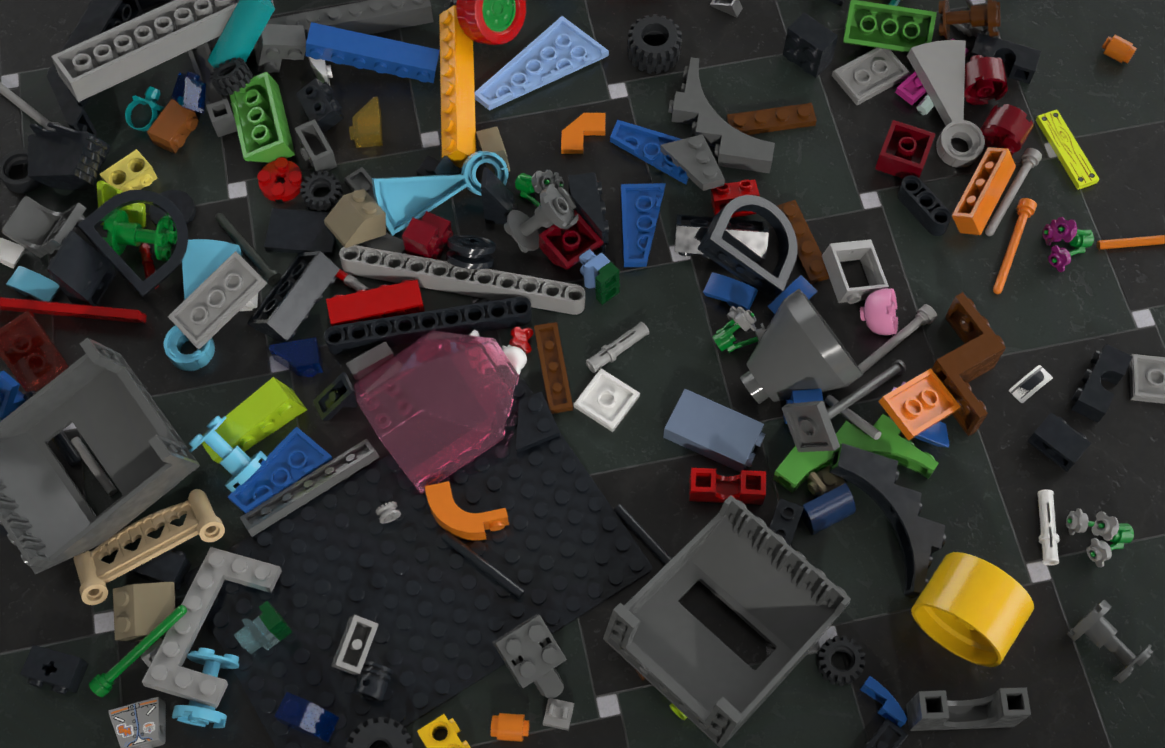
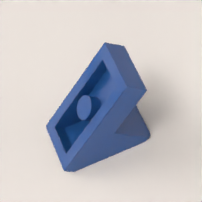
(10, 396)

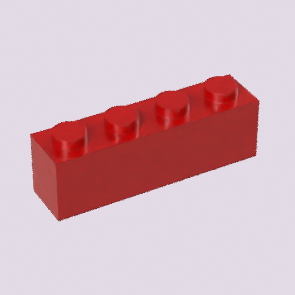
(376, 303)

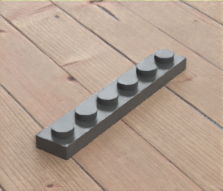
(309, 487)

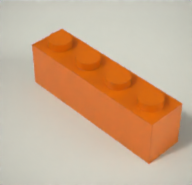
(984, 191)

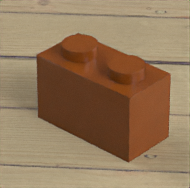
(173, 127)

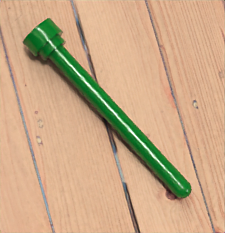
(102, 684)

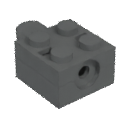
(535, 656)

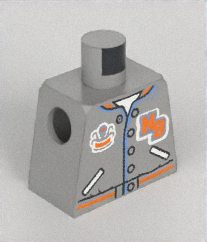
(140, 724)

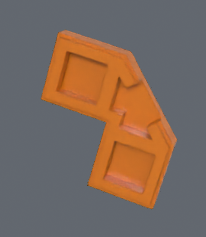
(584, 125)

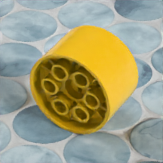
(973, 609)

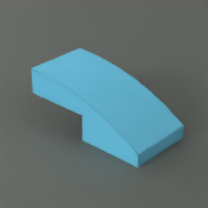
(33, 284)

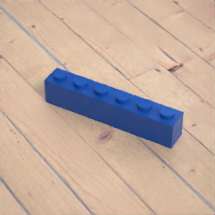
(371, 52)

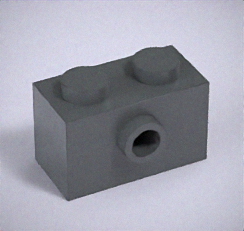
(315, 147)

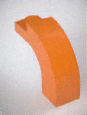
(459, 522)

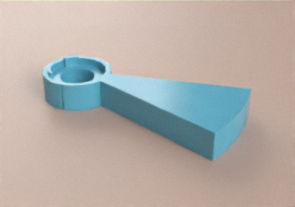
(413, 196)
(198, 264)

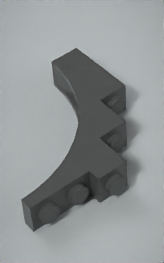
(731, 146)

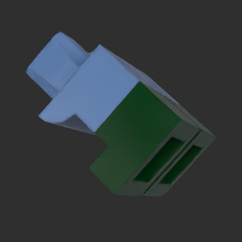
(601, 274)

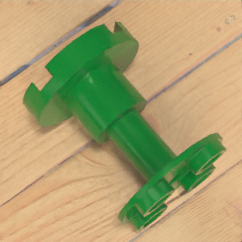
(123, 233)

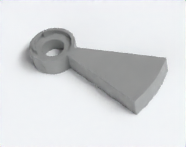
(942, 73)

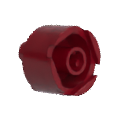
(984, 80)
(1006, 128)

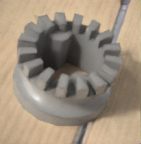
(388, 512)

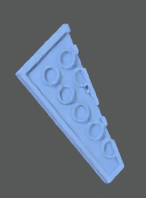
(550, 56)

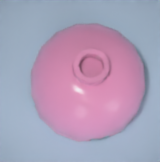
(881, 312)

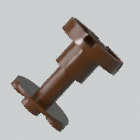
(978, 16)

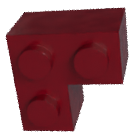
(427, 236)

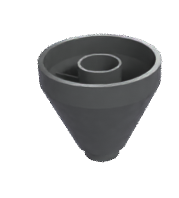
(798, 354)

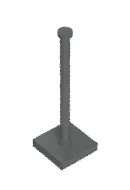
(811, 421)

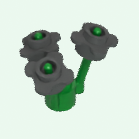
(536, 183)

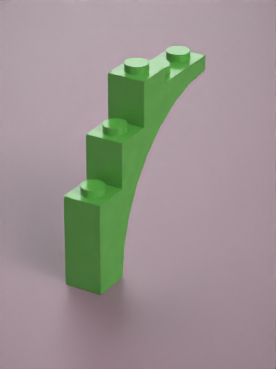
(800, 465)

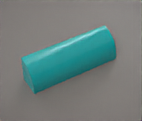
(242, 31)

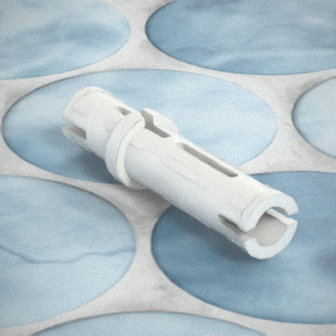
(1048, 527)

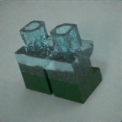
(264, 630)

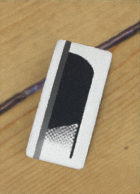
(1030, 384)

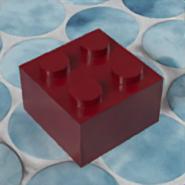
(904, 150)

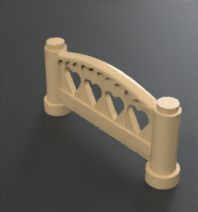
(96, 573)

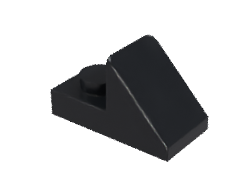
(435, 167)
(335, 397)

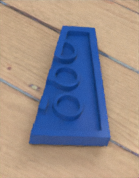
(646, 146)
(639, 219)
(284, 466)

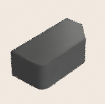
(369, 360)

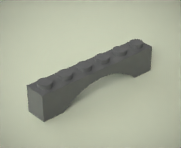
(217, 105)

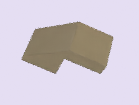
(491, 141)

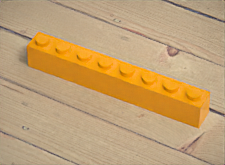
(457, 90)

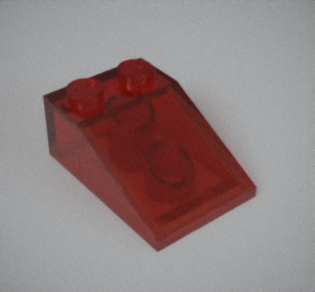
(30, 352)

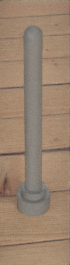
(25, 107)
(1029, 159)
(924, 316)

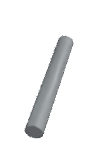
(855, 419)
(94, 466)

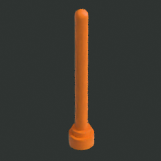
(1025, 208)

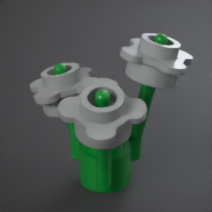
(738, 318)
(1104, 526)

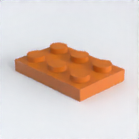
(919, 404)

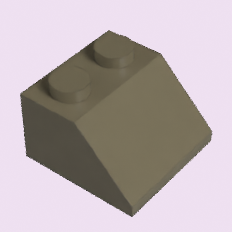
(356, 219)
(141, 609)

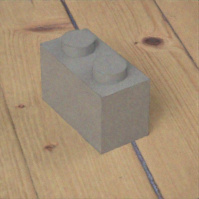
(354, 645)

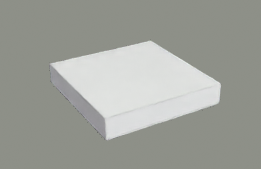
(606, 400)

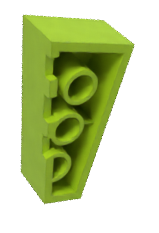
(258, 416)

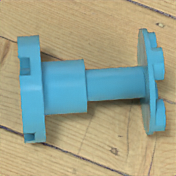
(233, 459)
(198, 713)

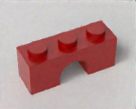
(708, 486)

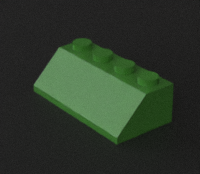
(888, 26)
(262, 120)

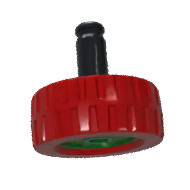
(490, 20)

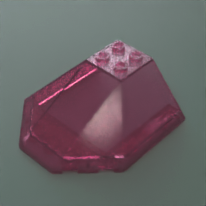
(439, 403)

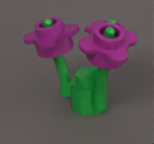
(1068, 231)

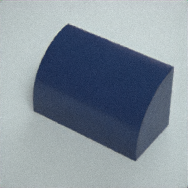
(828, 509)

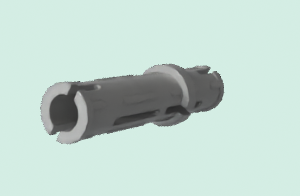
(610, 352)

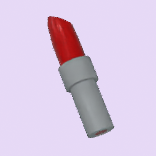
(350, 281)

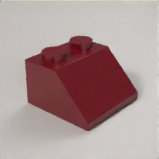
(567, 245)

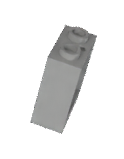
(849, 251)

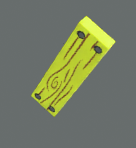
(1067, 149)

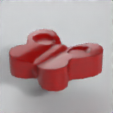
(520, 338)

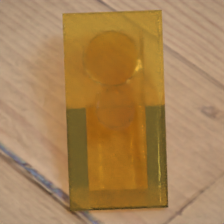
(367, 125)

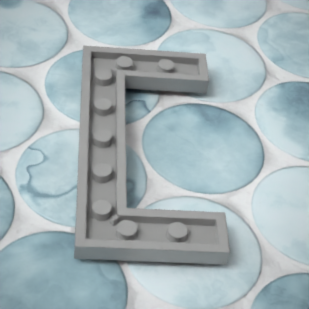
(166, 668)

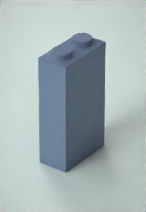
(714, 431)

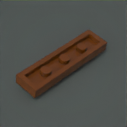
(773, 119)
(808, 252)
(553, 368)

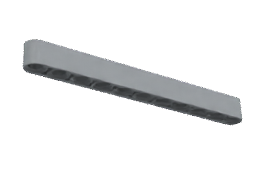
(381, 266)

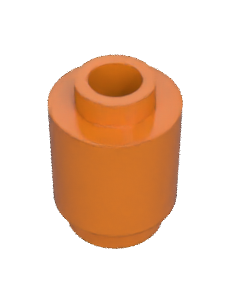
(1119, 49)
(509, 727)

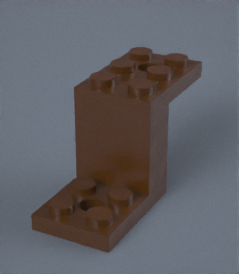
(977, 356)

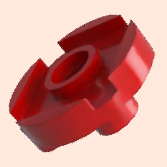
(280, 169)

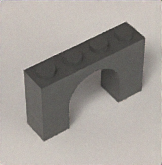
(934, 712)

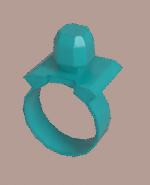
(152, 94)

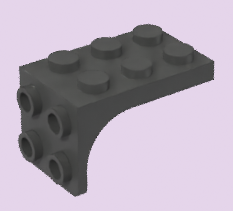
(41, 228)

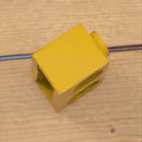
(451, 741)

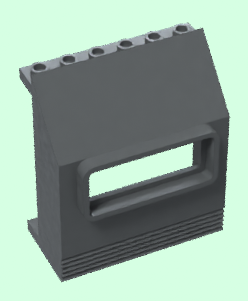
(122, 428)
(760, 582)

